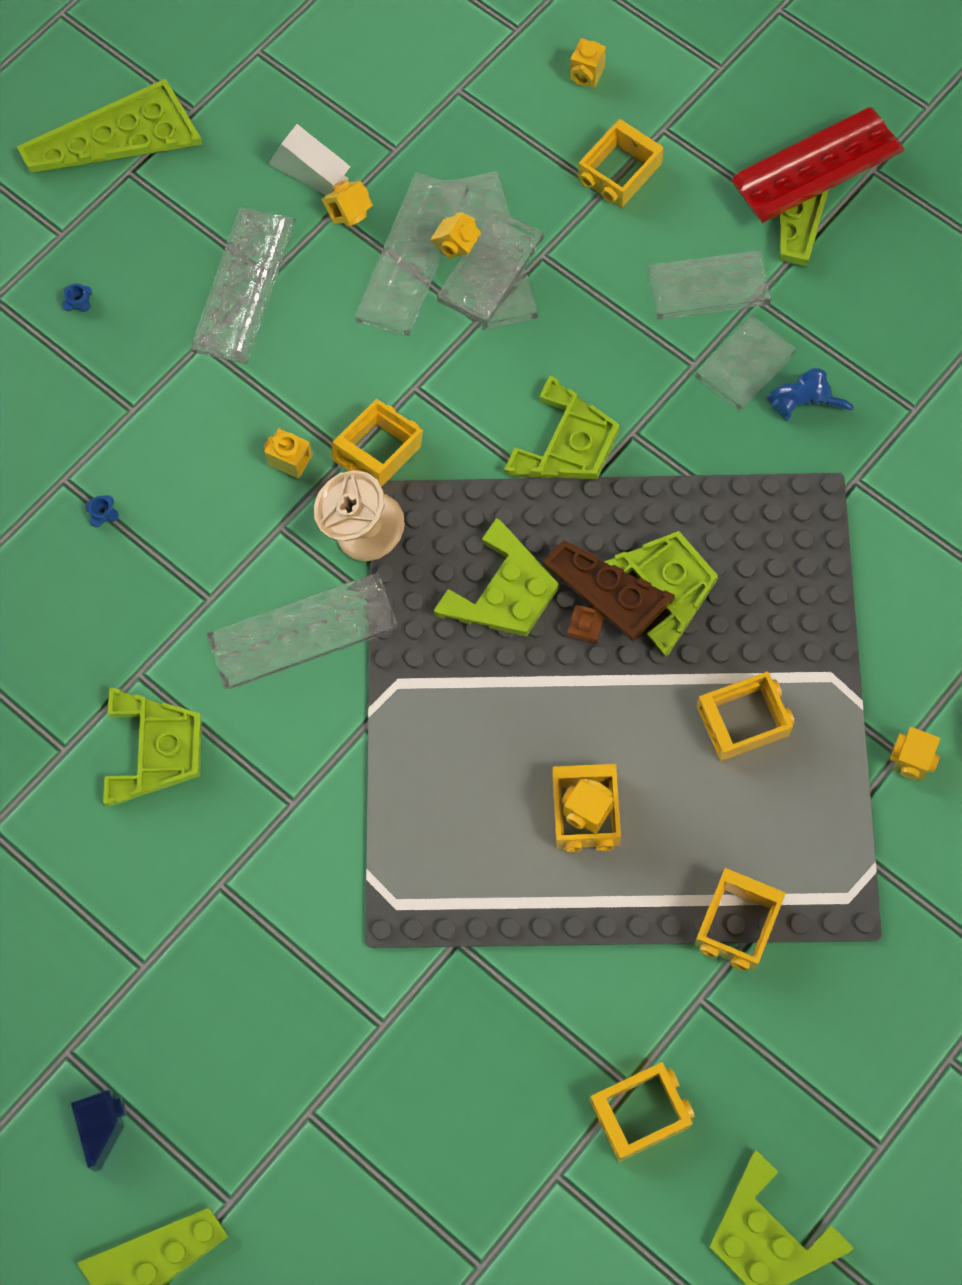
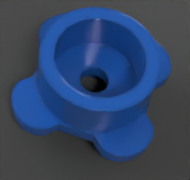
(74, 291)
(98, 503)

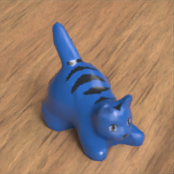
(810, 390)

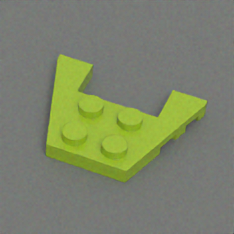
(578, 444)
(677, 568)
(514, 594)
(167, 747)
(758, 1245)

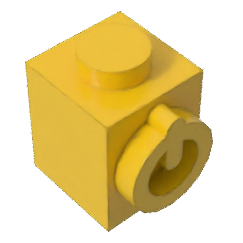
(587, 63)
(347, 202)
(456, 235)
(288, 453)
(915, 754)
(587, 805)

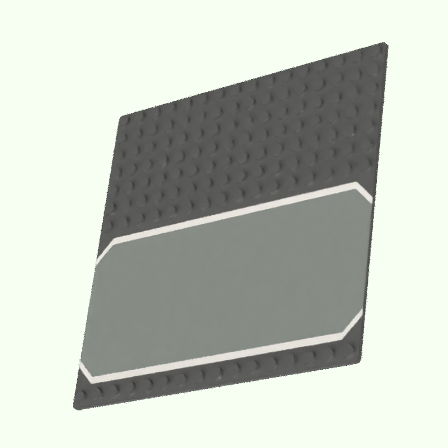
(481, 715)

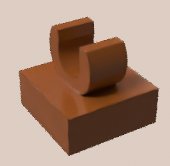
(585, 624)

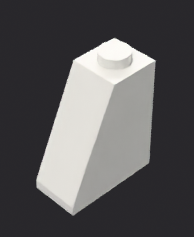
(309, 161)

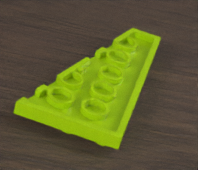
(129, 127)

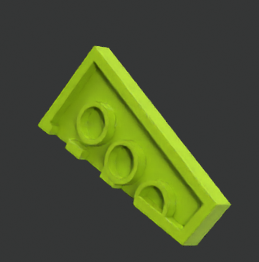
(799, 229)
(158, 1254)

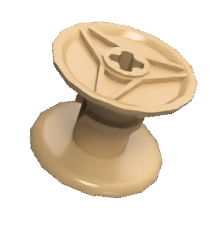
(359, 515)

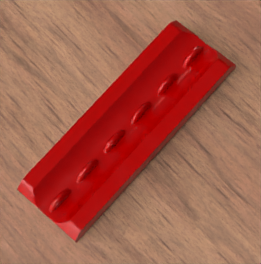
(816, 164)

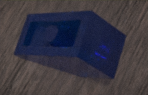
(99, 1125)

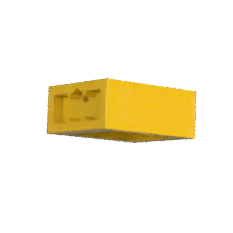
(632, 142)
(385, 416)
(716, 728)
(570, 776)
(750, 890)
(609, 1122)

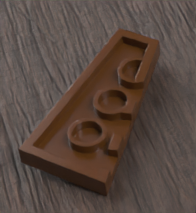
(619, 597)

